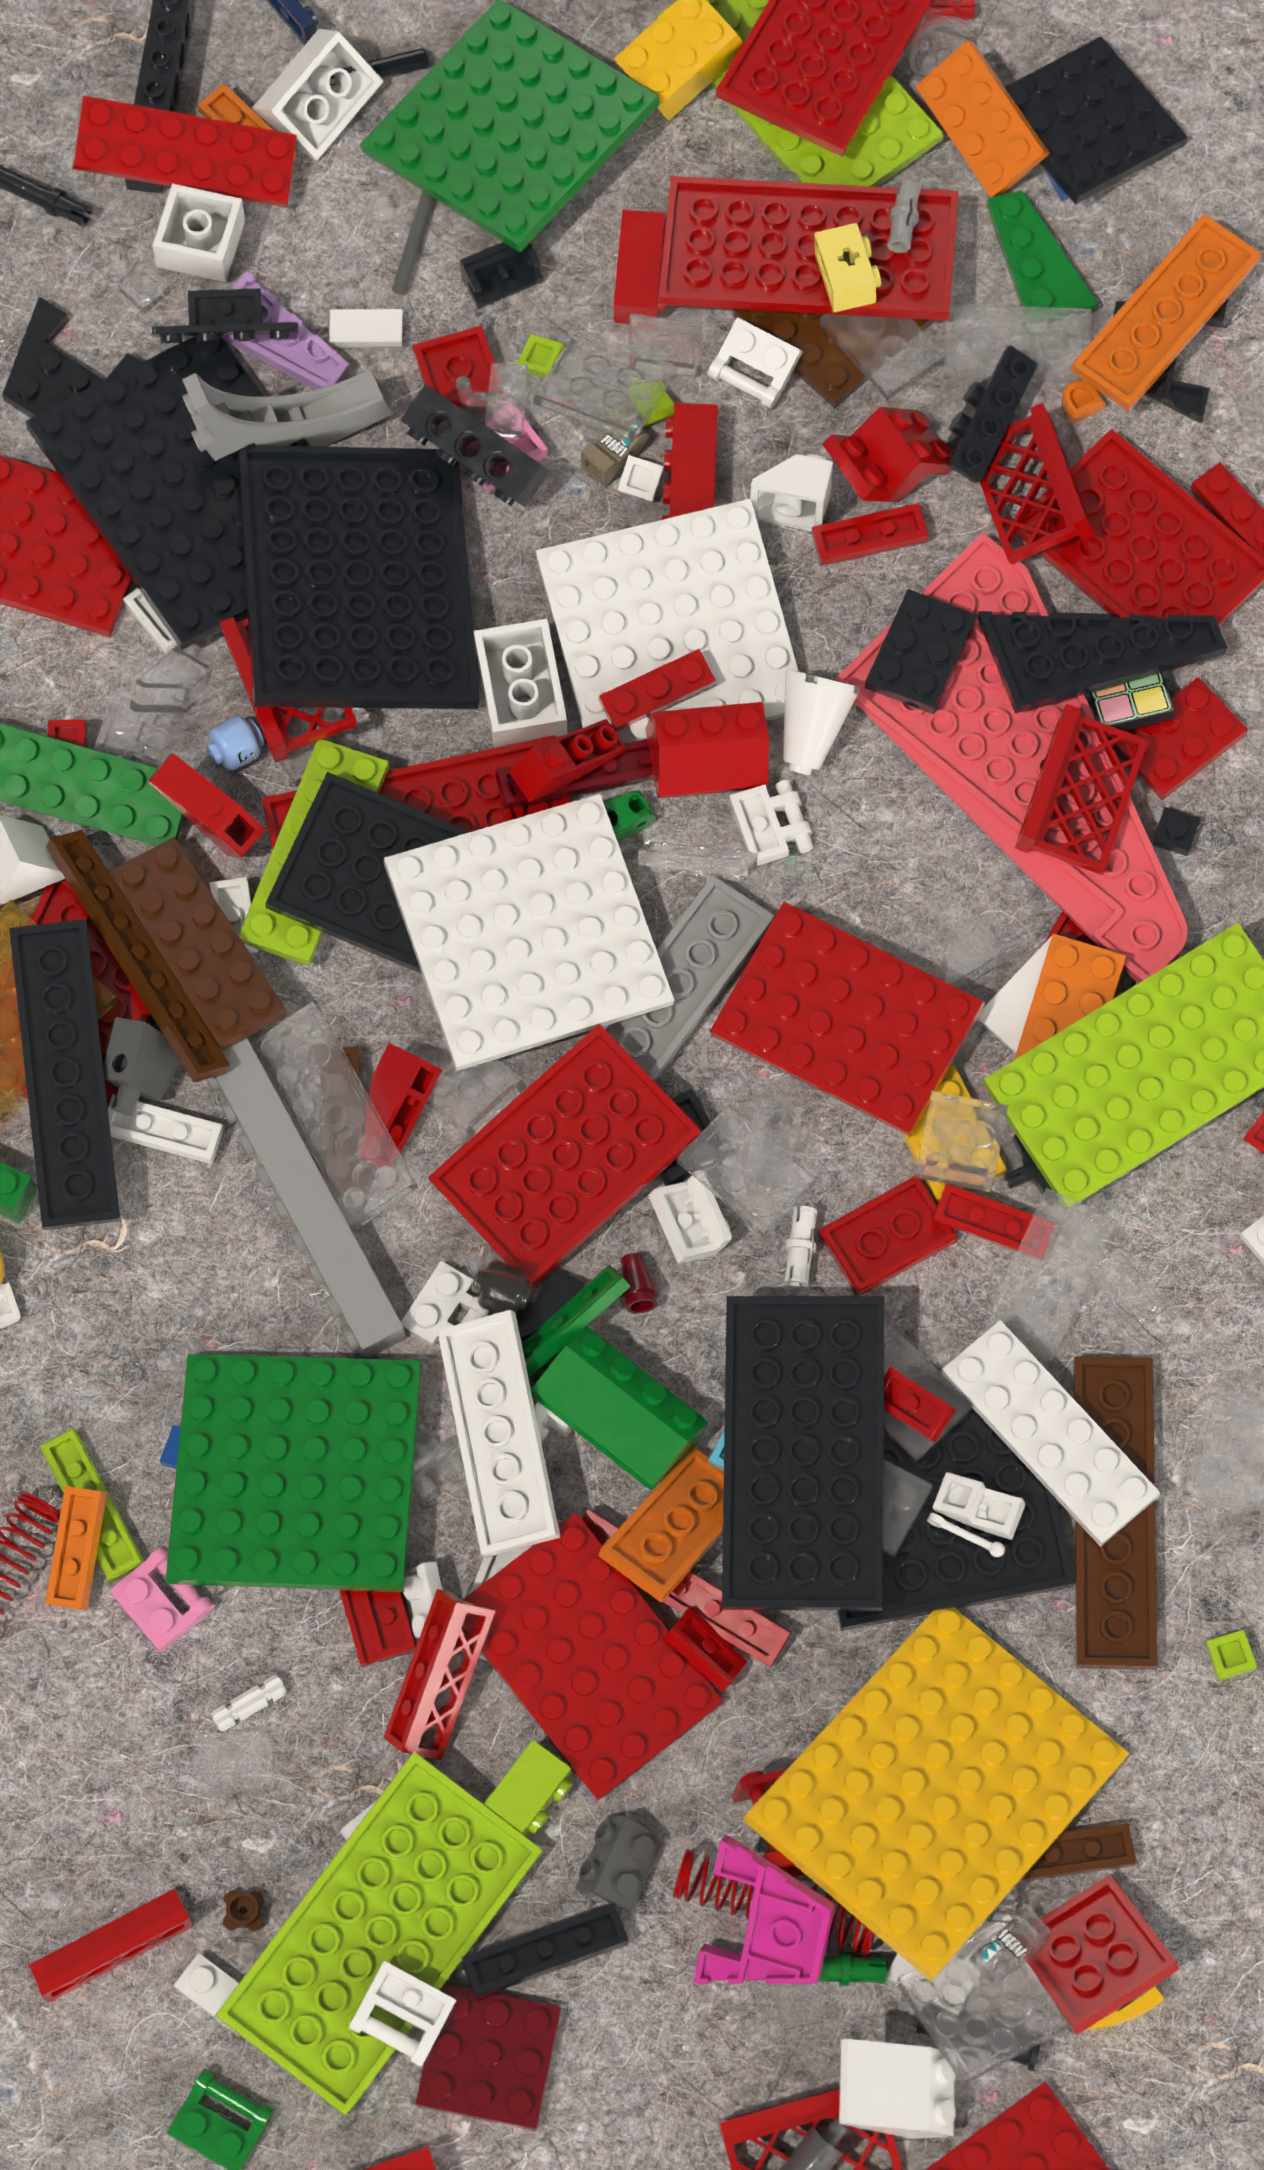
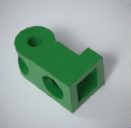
(629, 814)

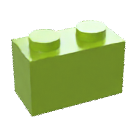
(530, 1789)

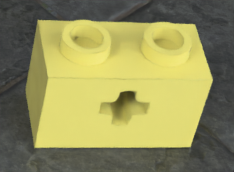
(846, 267)

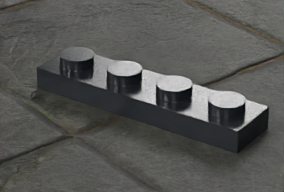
(544, 1951)

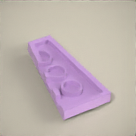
(302, 357)

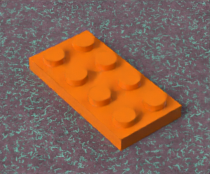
(982, 119)
(1070, 986)
(670, 1527)

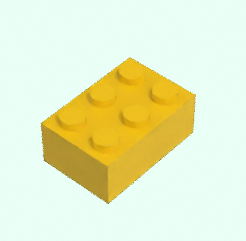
(680, 53)

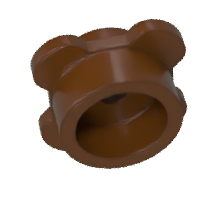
(234, 1902)

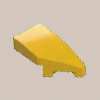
(1134, 2010)

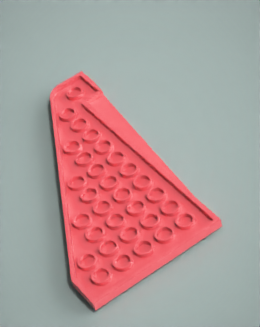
(992, 761)

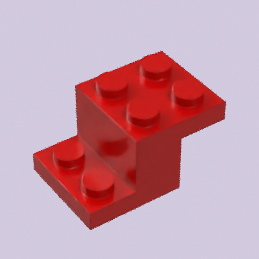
(889, 454)

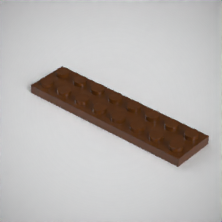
(1118, 1579)

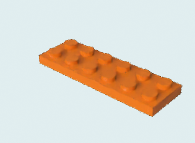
(1166, 312)

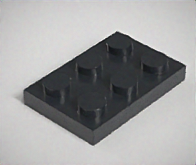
(920, 651)

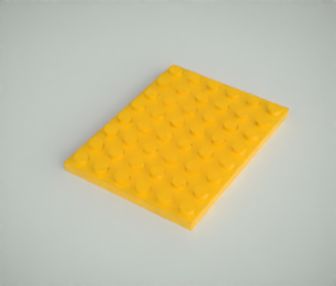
(936, 1789)

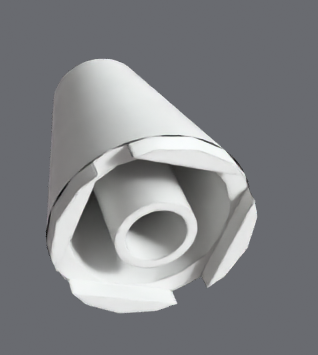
(813, 718)

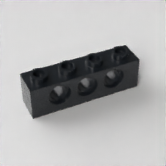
(524, 472)

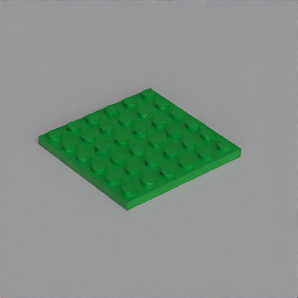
(509, 124)
(294, 1472)

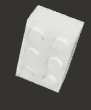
(520, 682)

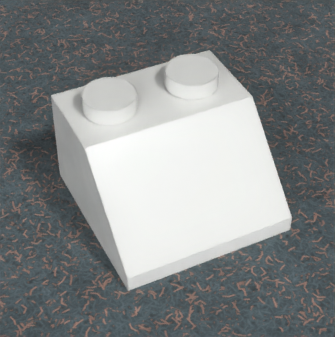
(794, 492)

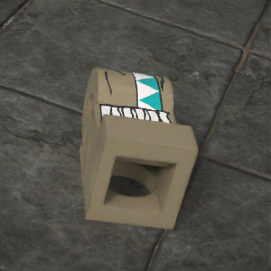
(610, 456)

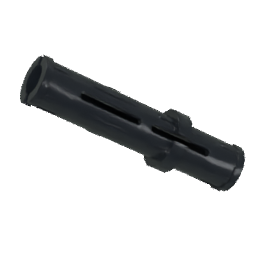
(54, 201)

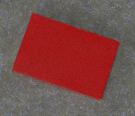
(886, 1236)

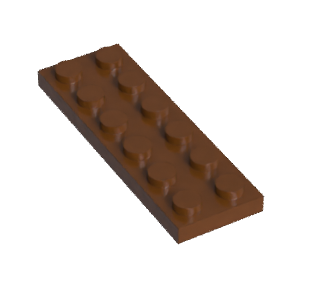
(198, 943)

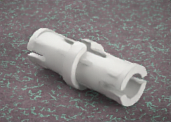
(800, 1246)

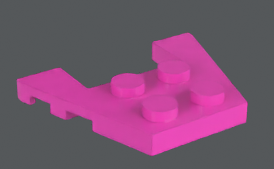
(784, 1928)

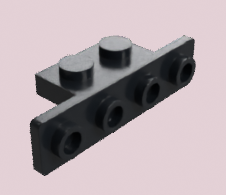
(225, 313)
(988, 413)

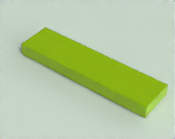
(75, 1469)

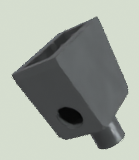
(138, 1064)

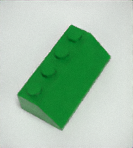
(619, 1408)

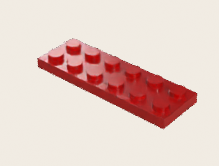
(184, 151)

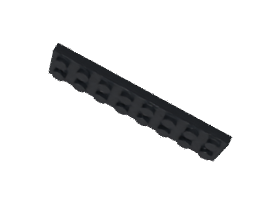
(64, 1075)

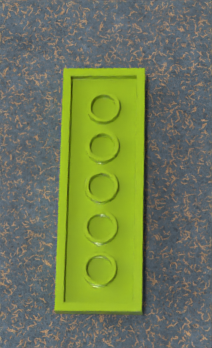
(273, 931)

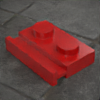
(378, 1625)

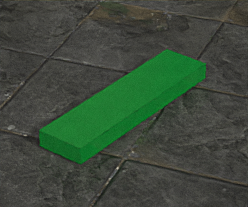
(572, 1318)

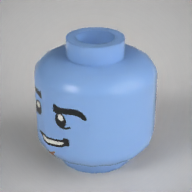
(234, 743)

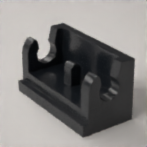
(499, 273)

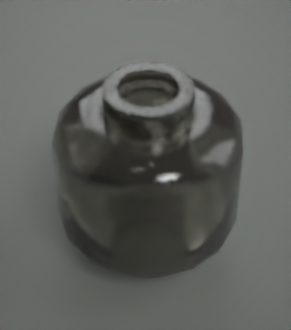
(502, 1287)

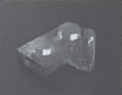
(504, 400)

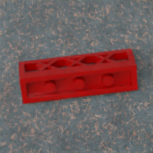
(424, 1679)
(110, 1946)

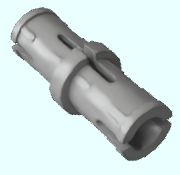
(904, 216)

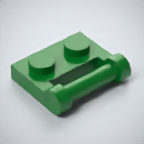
(211, 2133)

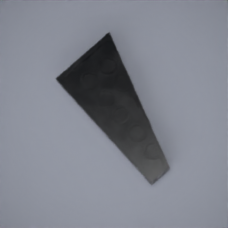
(1085, 652)

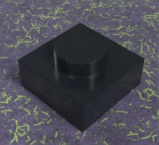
(1176, 831)

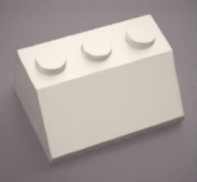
(305, 101)

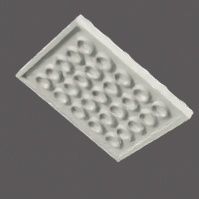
(661, 593)
(528, 932)

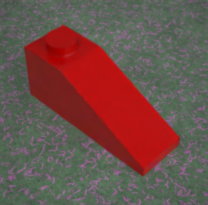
(401, 1091)

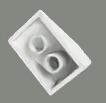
(896, 2089)

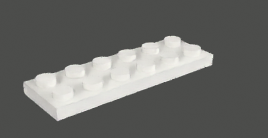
(1050, 1433)
(498, 1434)

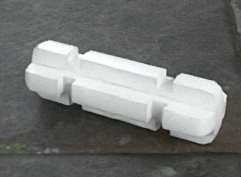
(248, 1702)

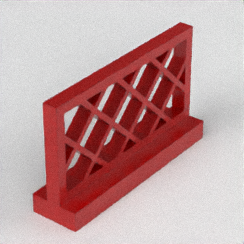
(1061, 482)
(269, 718)
(1049, 789)
(789, 2116)

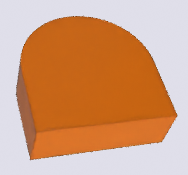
(1081, 401)

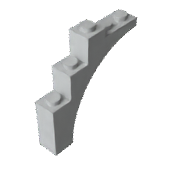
(319, 416)

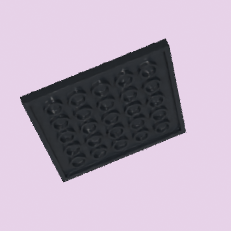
(948, 1571)

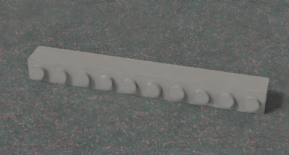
(306, 1203)

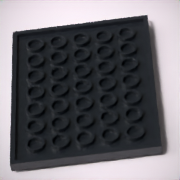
(152, 490)
(356, 578)

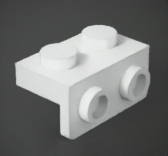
(690, 1220)

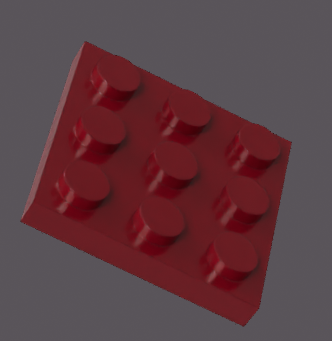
(490, 2059)

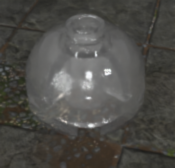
(935, 42)

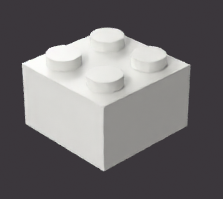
(199, 233)

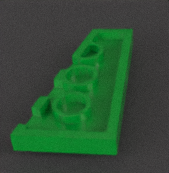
(1034, 258)

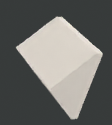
(24, 859)

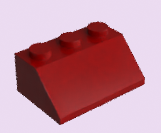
(708, 749)

